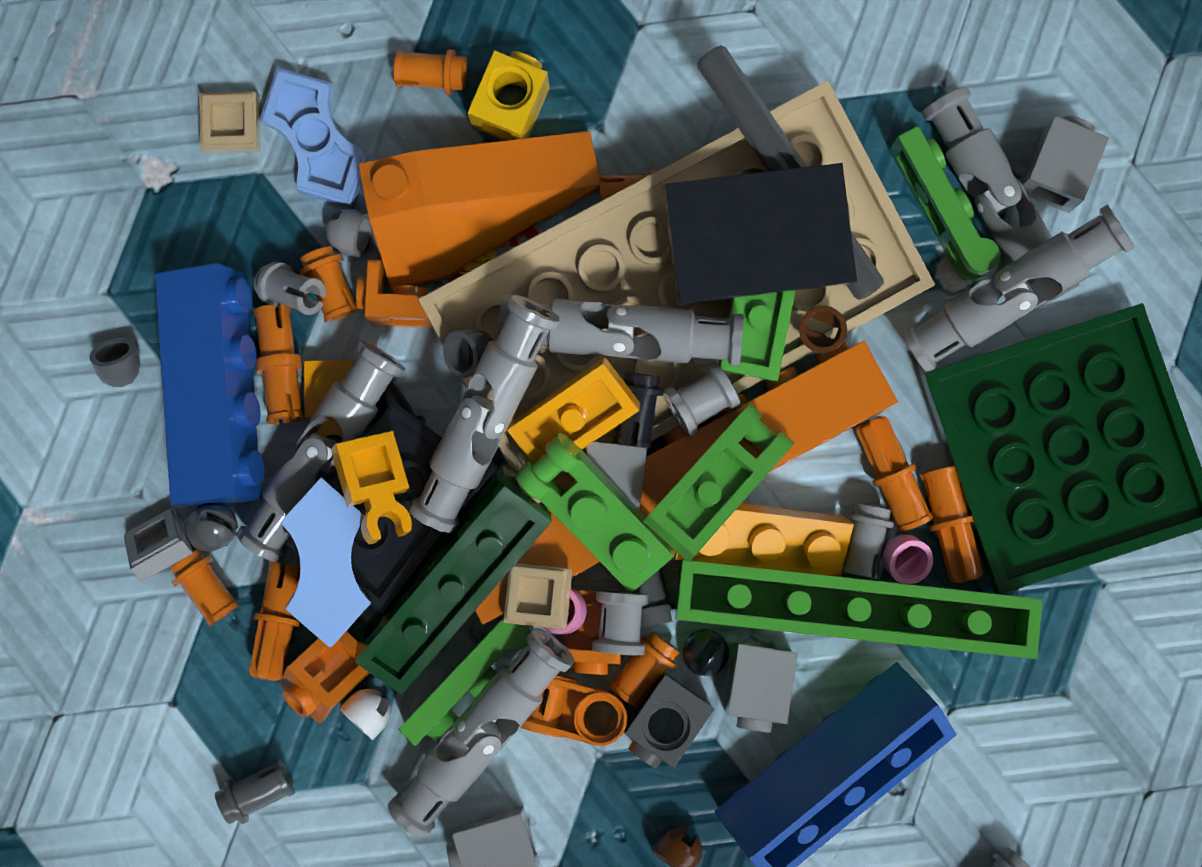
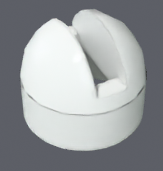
(367, 711)

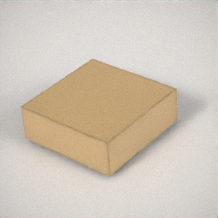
(229, 122)
(538, 596)

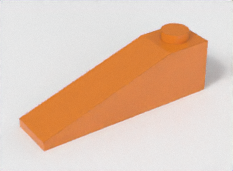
(459, 202)

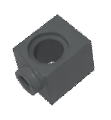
(672, 695)

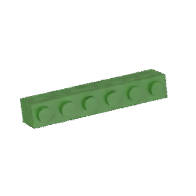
(858, 609)

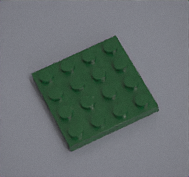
(1068, 448)

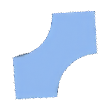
(326, 161)
(324, 534)

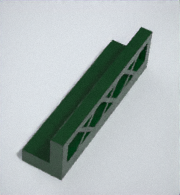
(451, 581)

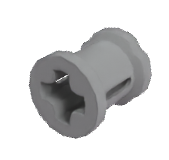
(702, 399)
(620, 623)

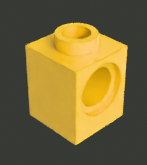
(507, 121)

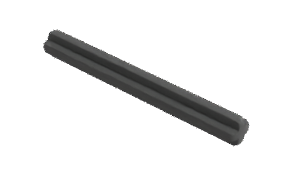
(770, 141)

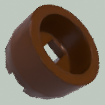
(816, 340)
(675, 852)

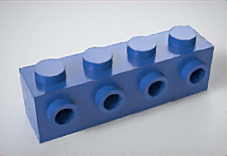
(208, 386)
(836, 771)

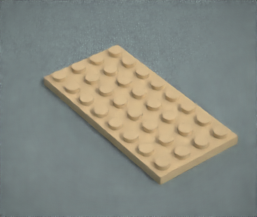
(623, 257)

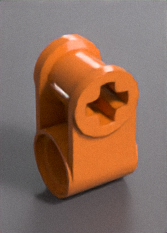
(567, 712)

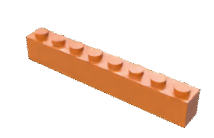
(805, 407)

